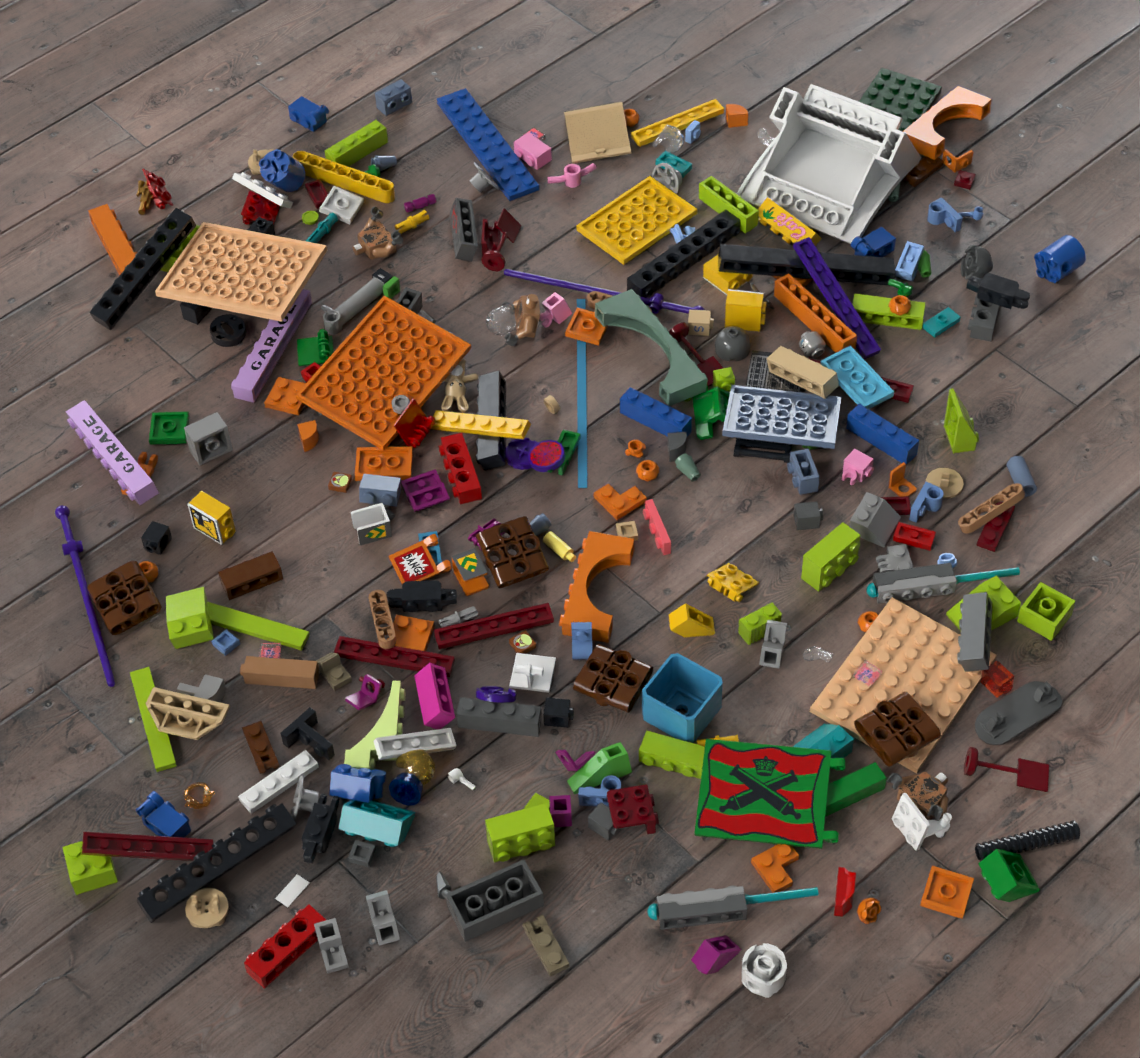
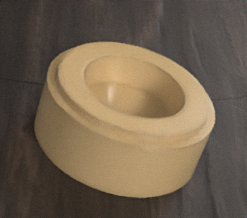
(551, 404)

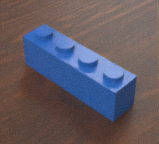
(654, 413)
(882, 434)

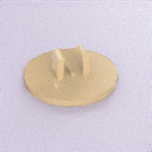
(947, 480)

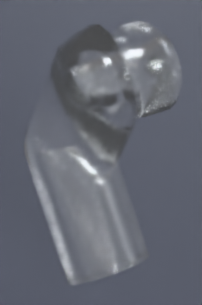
(764, 136)
(815, 653)

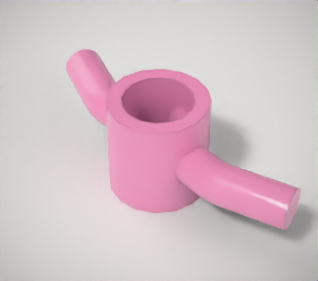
(572, 175)

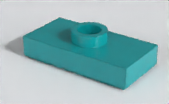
(941, 322)

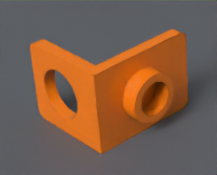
(959, 162)
(897, 479)

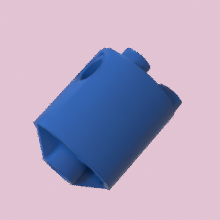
(282, 170)
(1060, 258)

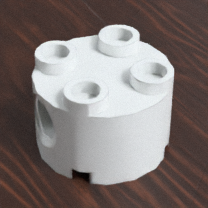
(764, 969)

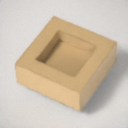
(627, 529)

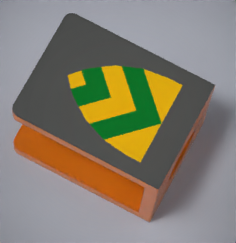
(470, 572)

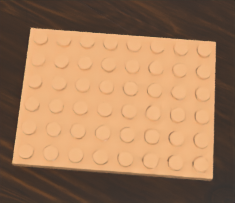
(241, 271)
(913, 658)

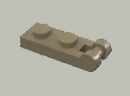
(546, 946)

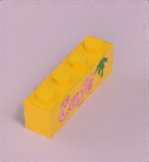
(785, 223)

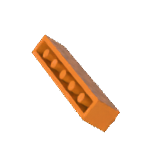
(112, 236)
(814, 313)

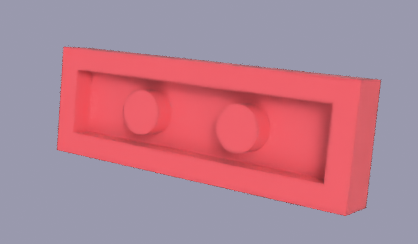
(657, 527)

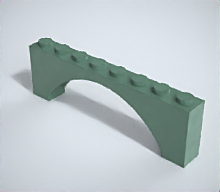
(630, 312)

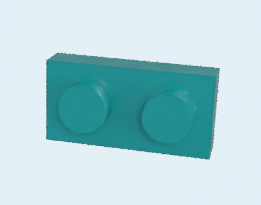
(677, 163)

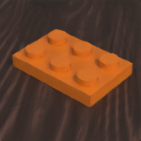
(390, 462)

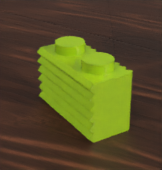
(754, 625)

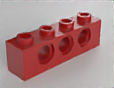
(460, 468)
(267, 971)

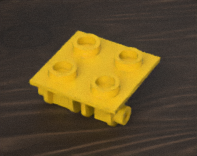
(731, 581)

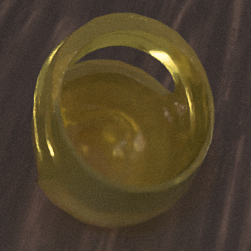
(417, 763)

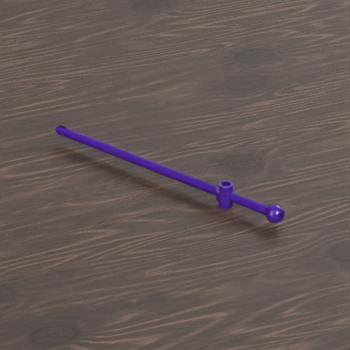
(655, 303)
(73, 548)

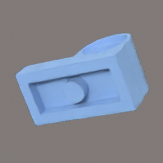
(909, 261)

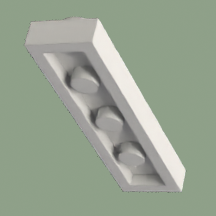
(268, 192)
(431, 741)
(278, 781)

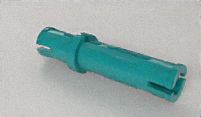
(323, 228)

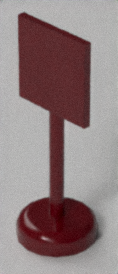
(509, 227)
(706, 366)
(1029, 773)

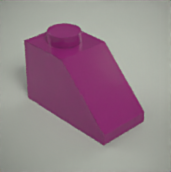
(715, 954)

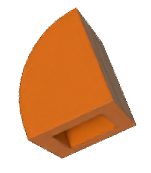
(736, 115)
(308, 435)

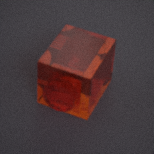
(997, 679)

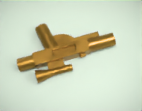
(145, 198)

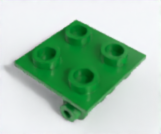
(315, 349)

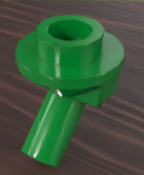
(373, 170)
(903, 289)

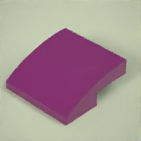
(424, 490)

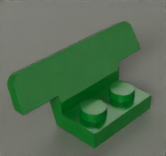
(708, 409)

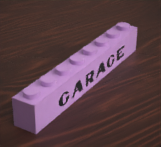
(269, 350)
(112, 453)

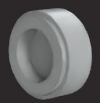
(400, 403)

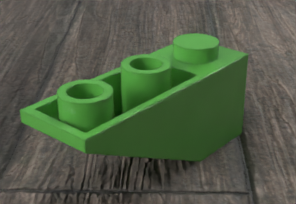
(608, 761)

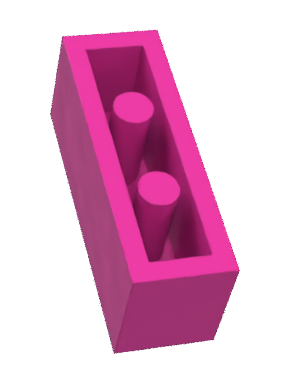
(434, 696)

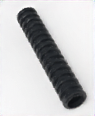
(1030, 839)

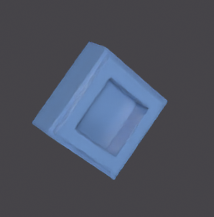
(225, 642)

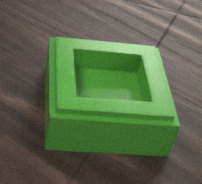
(391, 288)

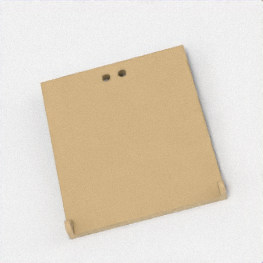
(597, 132)

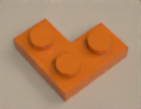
(618, 504)
(771, 866)

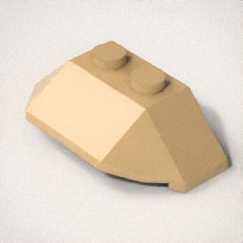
(184, 714)

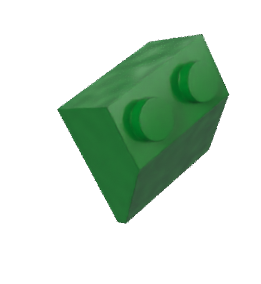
(1008, 876)

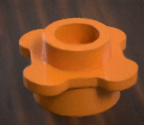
(635, 448)

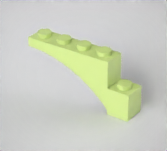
(364, 753)

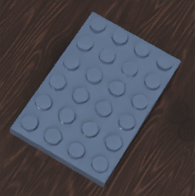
(782, 416)

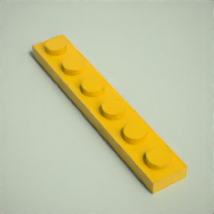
(681, 121)
(481, 424)

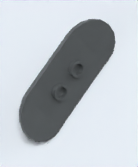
(1017, 712)

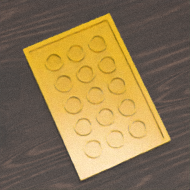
(636, 220)

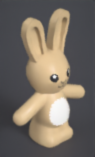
(456, 389)

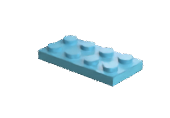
(858, 378)

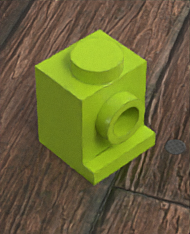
(723, 378)

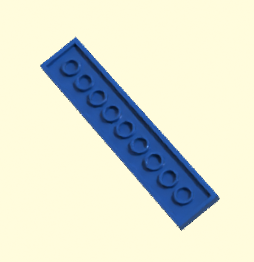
(488, 144)

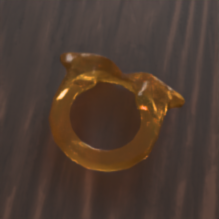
(191, 802)

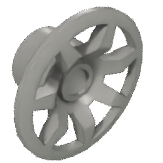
(670, 179)
(482, 180)
(305, 799)

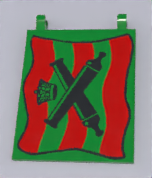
(765, 793)

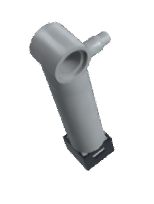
(353, 305)

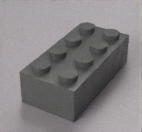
(494, 900)

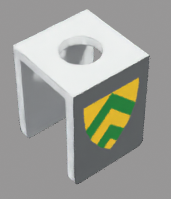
(371, 523)

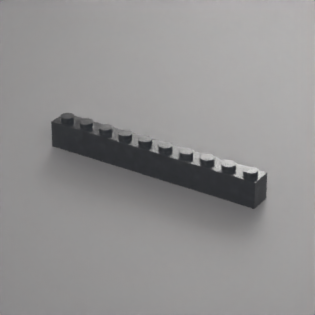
(783, 261)

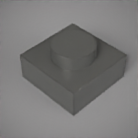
(361, 853)

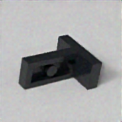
(302, 729)

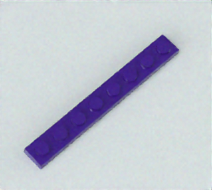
(836, 296)

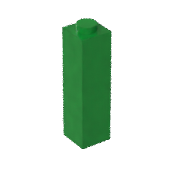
(854, 787)

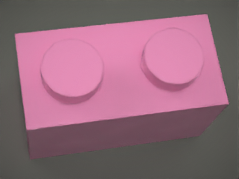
(532, 151)

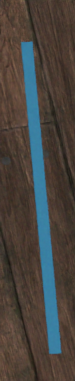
(582, 407)

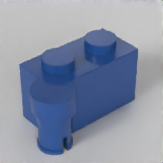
(308, 113)
(876, 244)
(357, 783)
(162, 817)

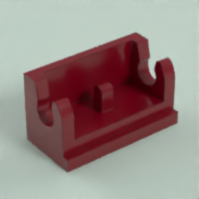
(490, 236)

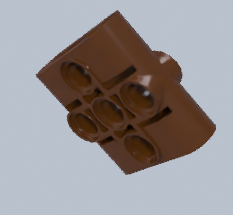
(529, 559)
(108, 593)
(609, 666)
(895, 742)

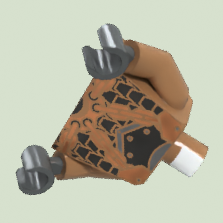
(375, 239)
(526, 316)
(924, 791)

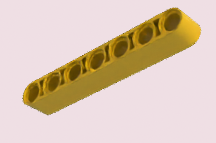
(346, 177)

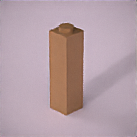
(280, 672)

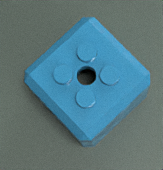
(682, 686)

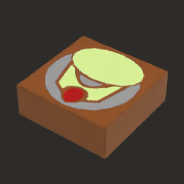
(340, 482)
(522, 643)

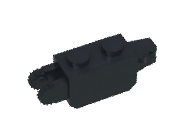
(999, 291)
(421, 596)
(319, 828)

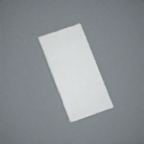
(292, 890)

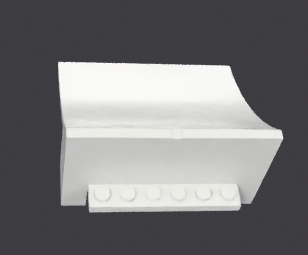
(830, 161)

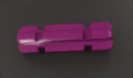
(420, 203)

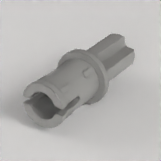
(459, 617)

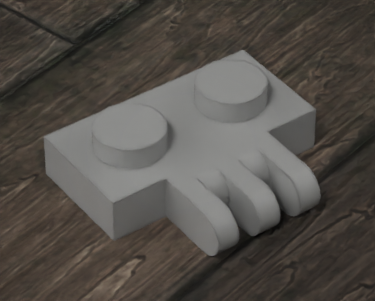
(896, 559)

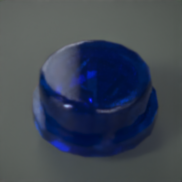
(406, 789)

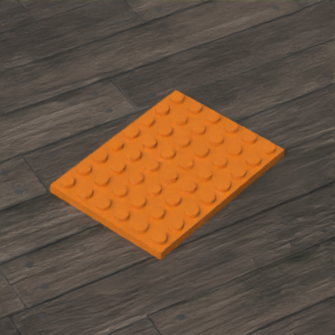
(382, 358)

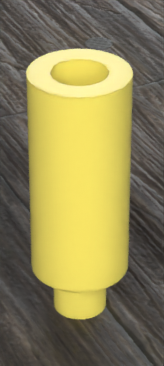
(559, 546)

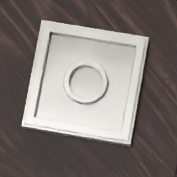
(342, 204)

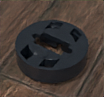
(223, 339)

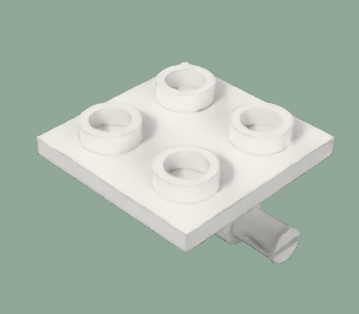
(532, 672)
(915, 825)

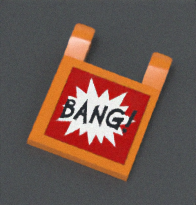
(417, 563)

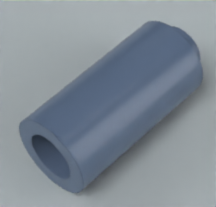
(1020, 474)

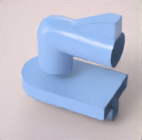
(677, 234)

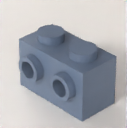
(393, 97)
(804, 472)
(379, 489)

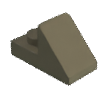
(333, 671)

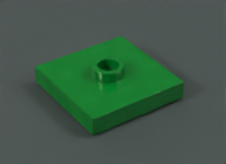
(168, 428)

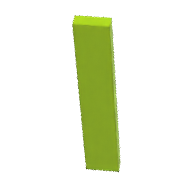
(257, 626)
(158, 741)

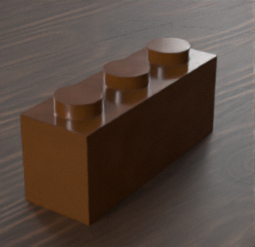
(250, 575)

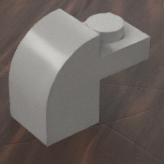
(773, 644)
(209, 688)
(382, 918)
(331, 945)

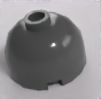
(977, 262)
(732, 343)

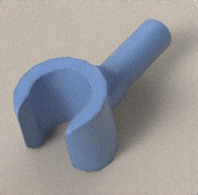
(977, 214)

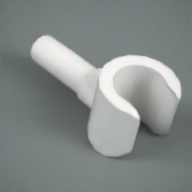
(456, 775)

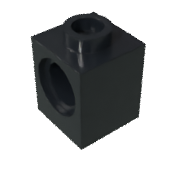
(156, 537)
(557, 712)

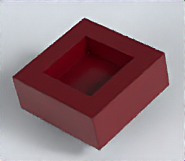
(964, 179)

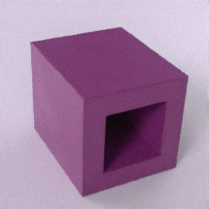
(561, 810)

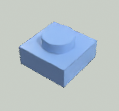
(692, 132)

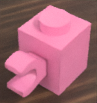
(556, 309)
(857, 466)

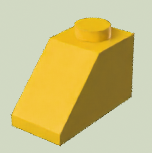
(691, 622)

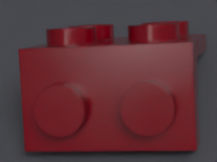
(633, 807)

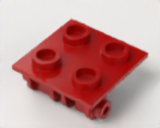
(157, 189)
(258, 206)
(413, 424)

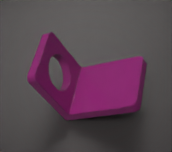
(365, 697)
(574, 765)

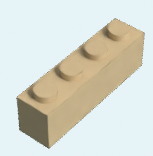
(803, 372)

